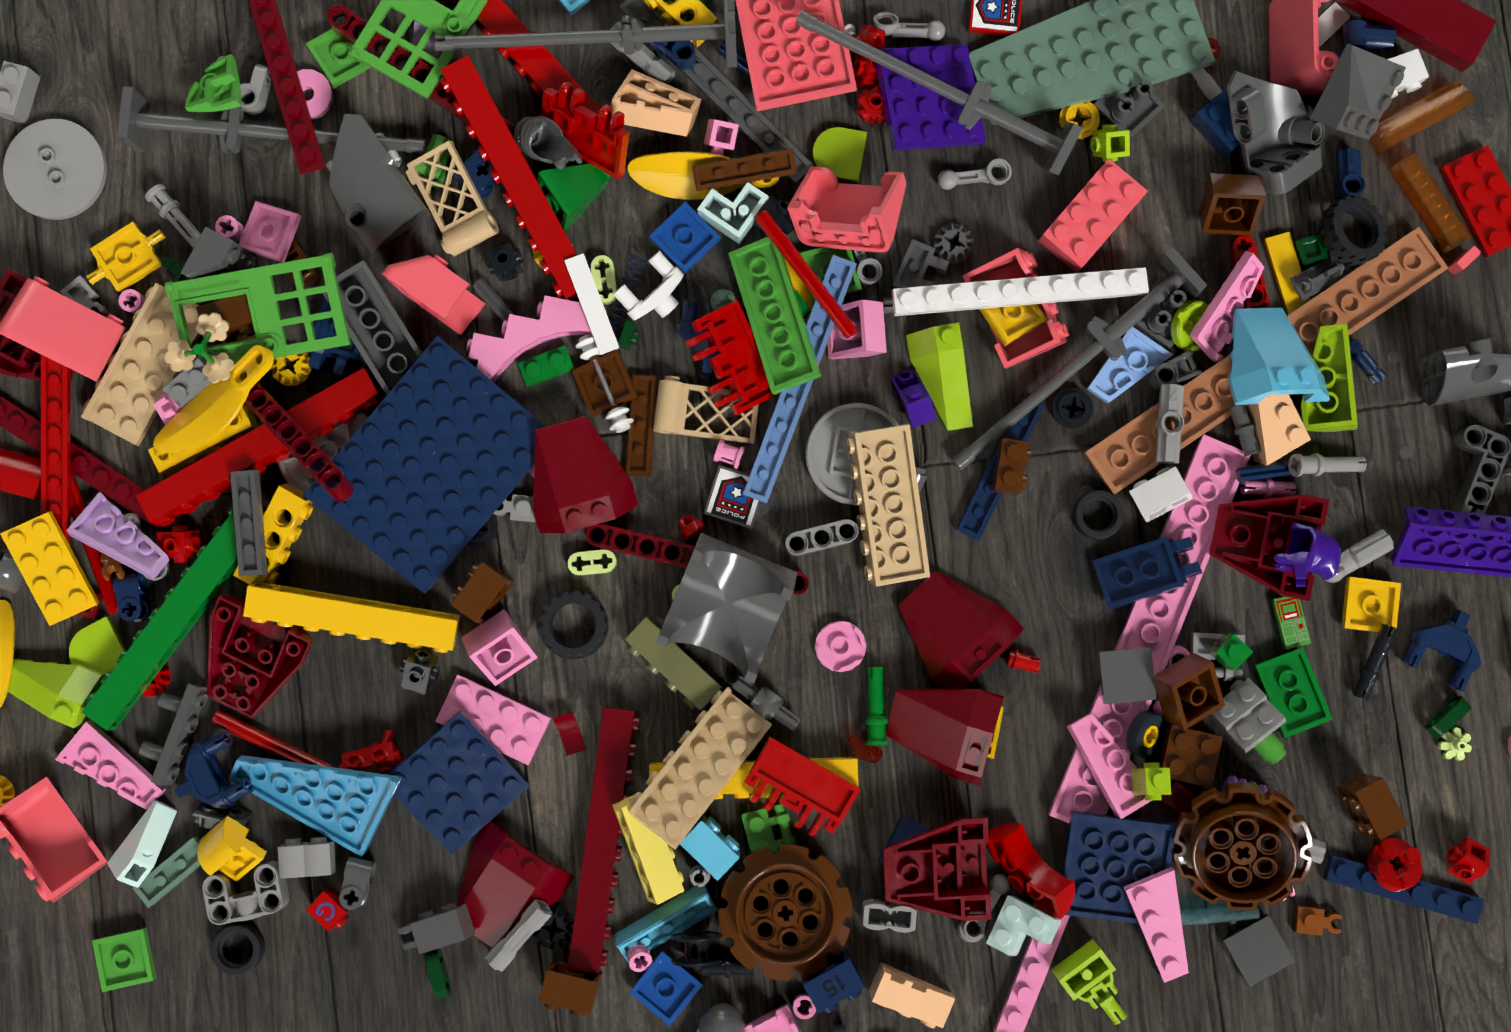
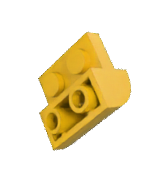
(228, 850)

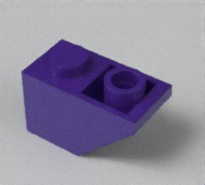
(913, 398)

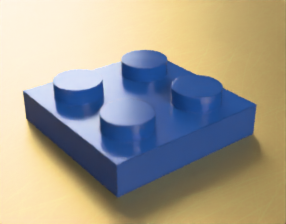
(684, 237)
(666, 988)

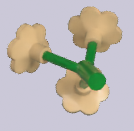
(181, 356)

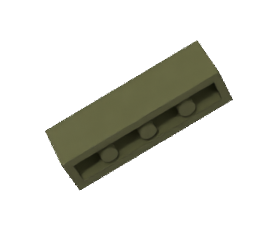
(674, 664)

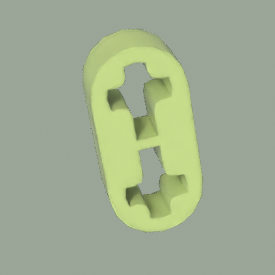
(610, 278)
(591, 556)

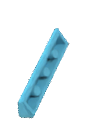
(667, 920)

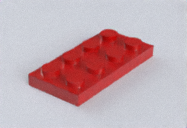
(1482, 198)

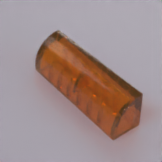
(1420, 115)
(1430, 202)

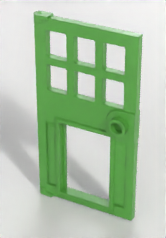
(430, 15)
(264, 306)

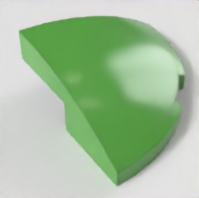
(217, 89)

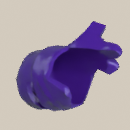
(1319, 557)

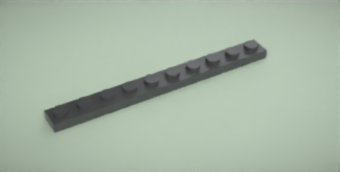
(725, 95)

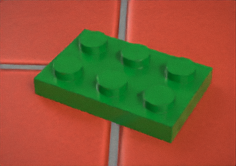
(1293, 691)

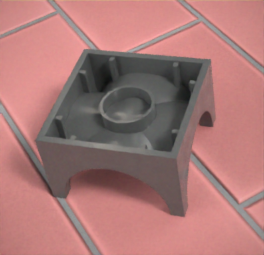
(728, 604)

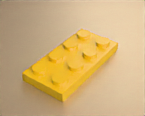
(50, 568)

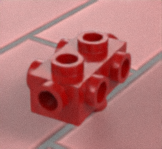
(863, 68)
(375, 759)

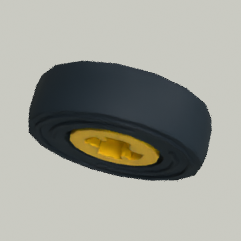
(1145, 734)

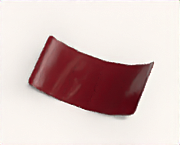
(570, 733)

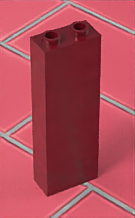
(1439, 27)

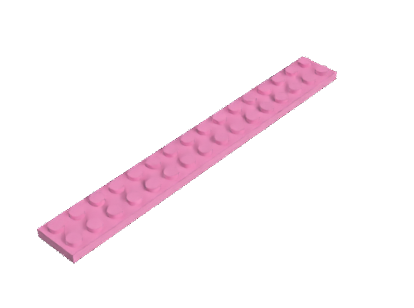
(1158, 619)

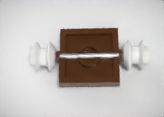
(605, 384)

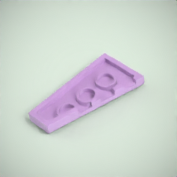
(104, 530)

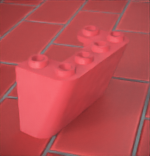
(1014, 265)
(49, 841)

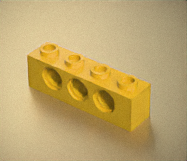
(673, 12)
(173, 462)
(285, 498)

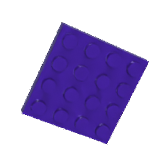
(920, 116)

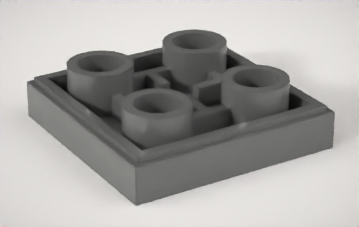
(1126, 675)
(1258, 950)

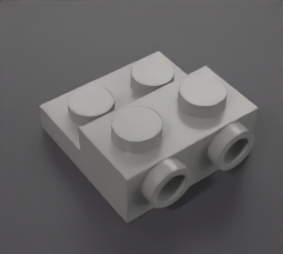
(1247, 715)

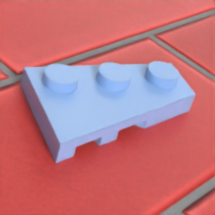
(1121, 374)

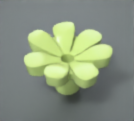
(1455, 744)

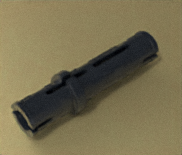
(1375, 661)

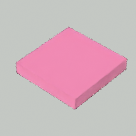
(269, 231)

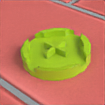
(1184, 322)

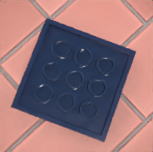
(457, 782)
(1110, 854)

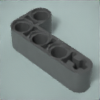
(1482, 456)

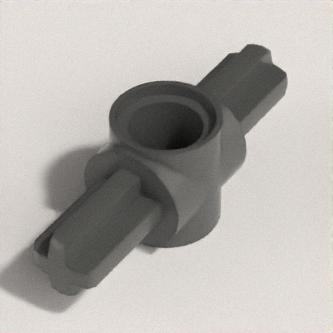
(766, 703)

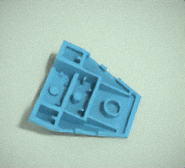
(1271, 359)

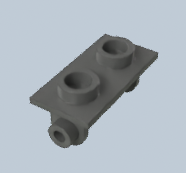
(1317, 278)
(210, 816)

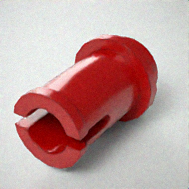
(1023, 661)

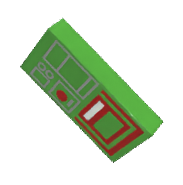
(1290, 622)

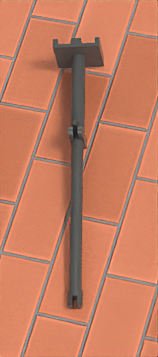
(630, 34)
(974, 104)
(136, 119)
(1105, 337)

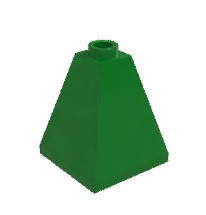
(572, 190)

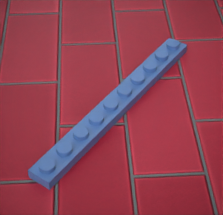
(793, 400)

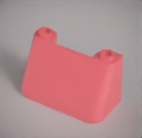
(1295, 47)
(847, 214)
(61, 329)

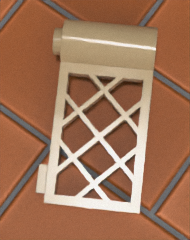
(463, 231)
(672, 407)

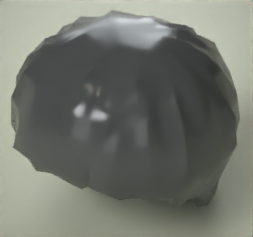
(721, 1018)

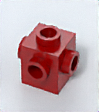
(871, 106)
(179, 543)
(1468, 860)

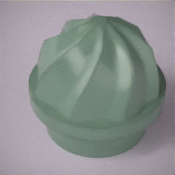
(721, 298)

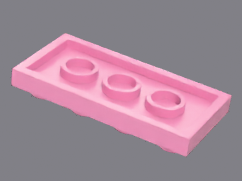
(505, 722)

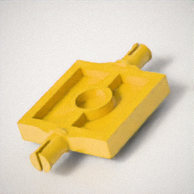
(126, 257)

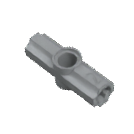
(1169, 407)

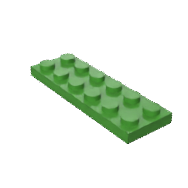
(774, 315)

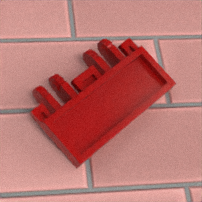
(803, 784)

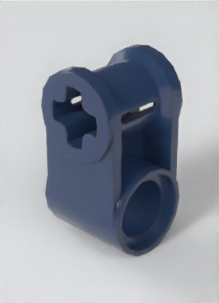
(672, 49)
(132, 593)

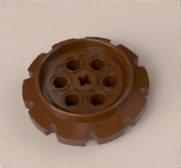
(1242, 846)
(828, 904)

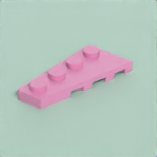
(1217, 321)
(103, 759)
(1108, 765)
(1159, 917)

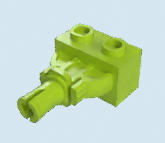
(1087, 976)

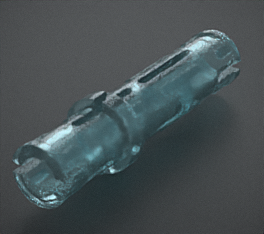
(1216, 915)

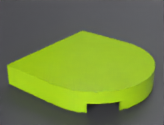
(841, 152)
(97, 646)

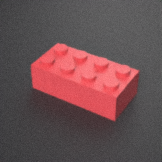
(1092, 216)

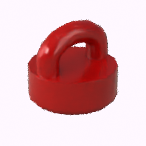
(691, 530)

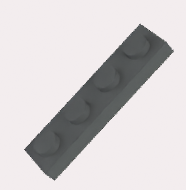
(248, 522)

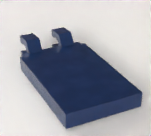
(344, 354)
(1144, 571)

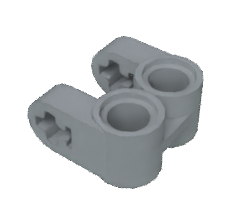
(258, 86)

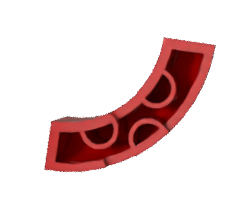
(1029, 871)

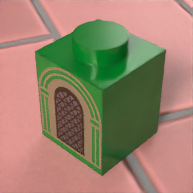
(1230, 652)

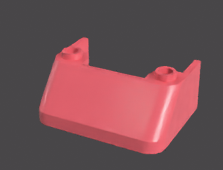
(436, 290)

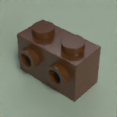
(1010, 467)

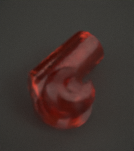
(864, 752)

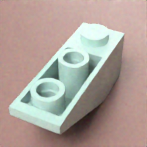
(143, 844)

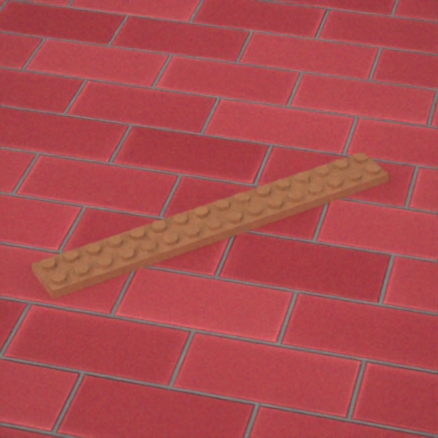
(1208, 396)

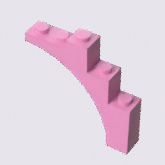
(520, 333)

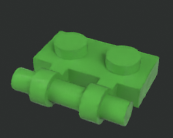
(759, 829)

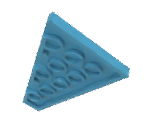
(329, 799)

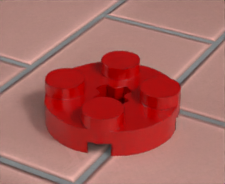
(1407, 857)

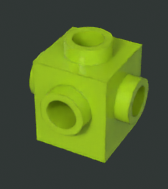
(1110, 142)

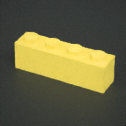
(650, 856)

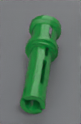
(876, 719)

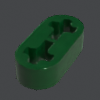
(1448, 717)
(438, 974)

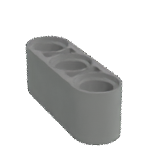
(831, 529)

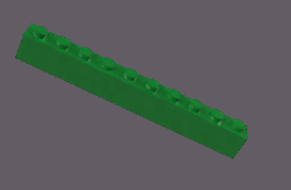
(165, 630)

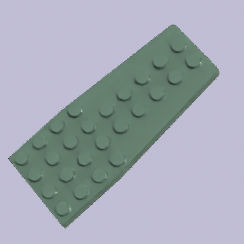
(1092, 54)

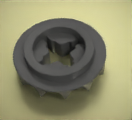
(942, 246)

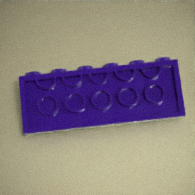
(1455, 542)

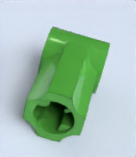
(424, 168)

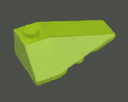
(1334, 362)
(940, 363)
(55, 688)

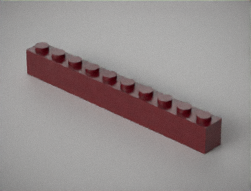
(602, 840)

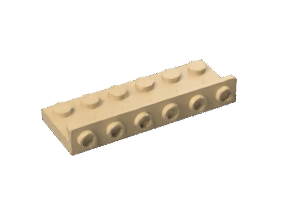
(138, 370)
(888, 505)
(699, 768)

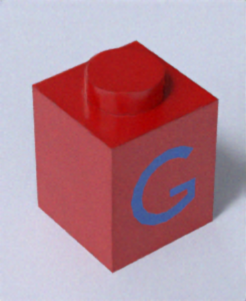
(328, 910)

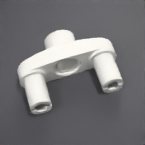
(660, 298)

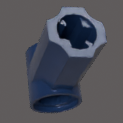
(1368, 36)
(1348, 172)

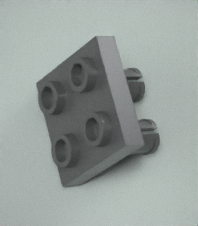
(1131, 109)
(1158, 321)

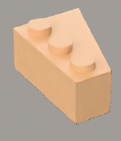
(655, 105)
(1276, 427)
(911, 996)

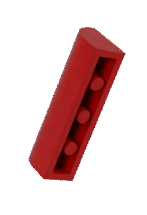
(20, 474)

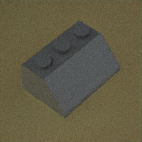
(216, 255)

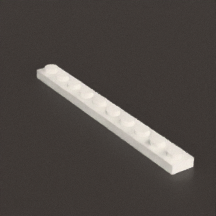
(1020, 291)

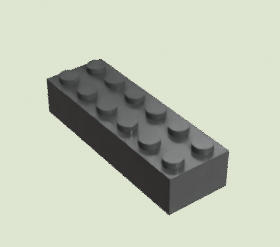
(376, 326)

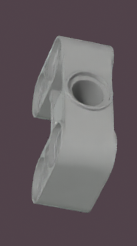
(247, 904)

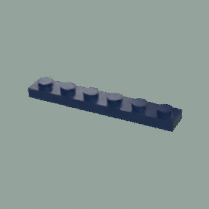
(1421, 895)

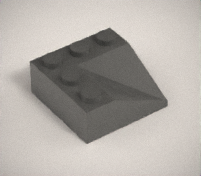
(1358, 92)

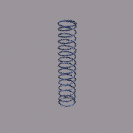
(627, 283)

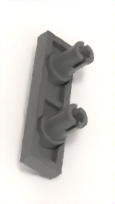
(177, 744)

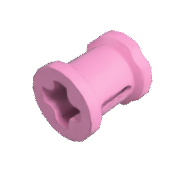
(227, 221)
(729, 454)

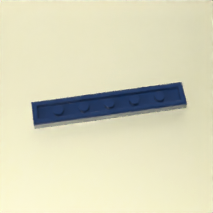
(983, 500)

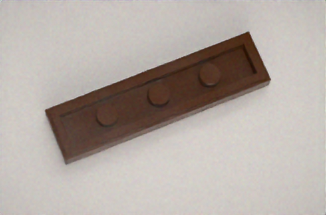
(744, 169)
(641, 431)

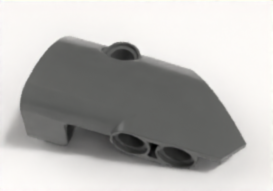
(1274, 132)
(371, 185)
(1464, 373)

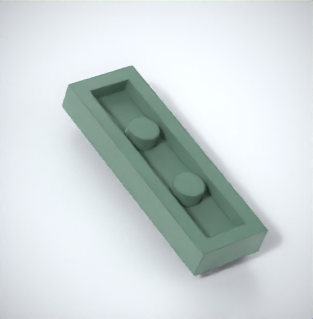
(169, 873)

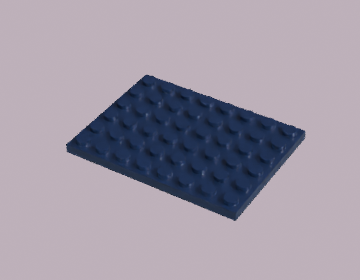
(431, 464)

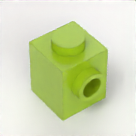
(1151, 781)

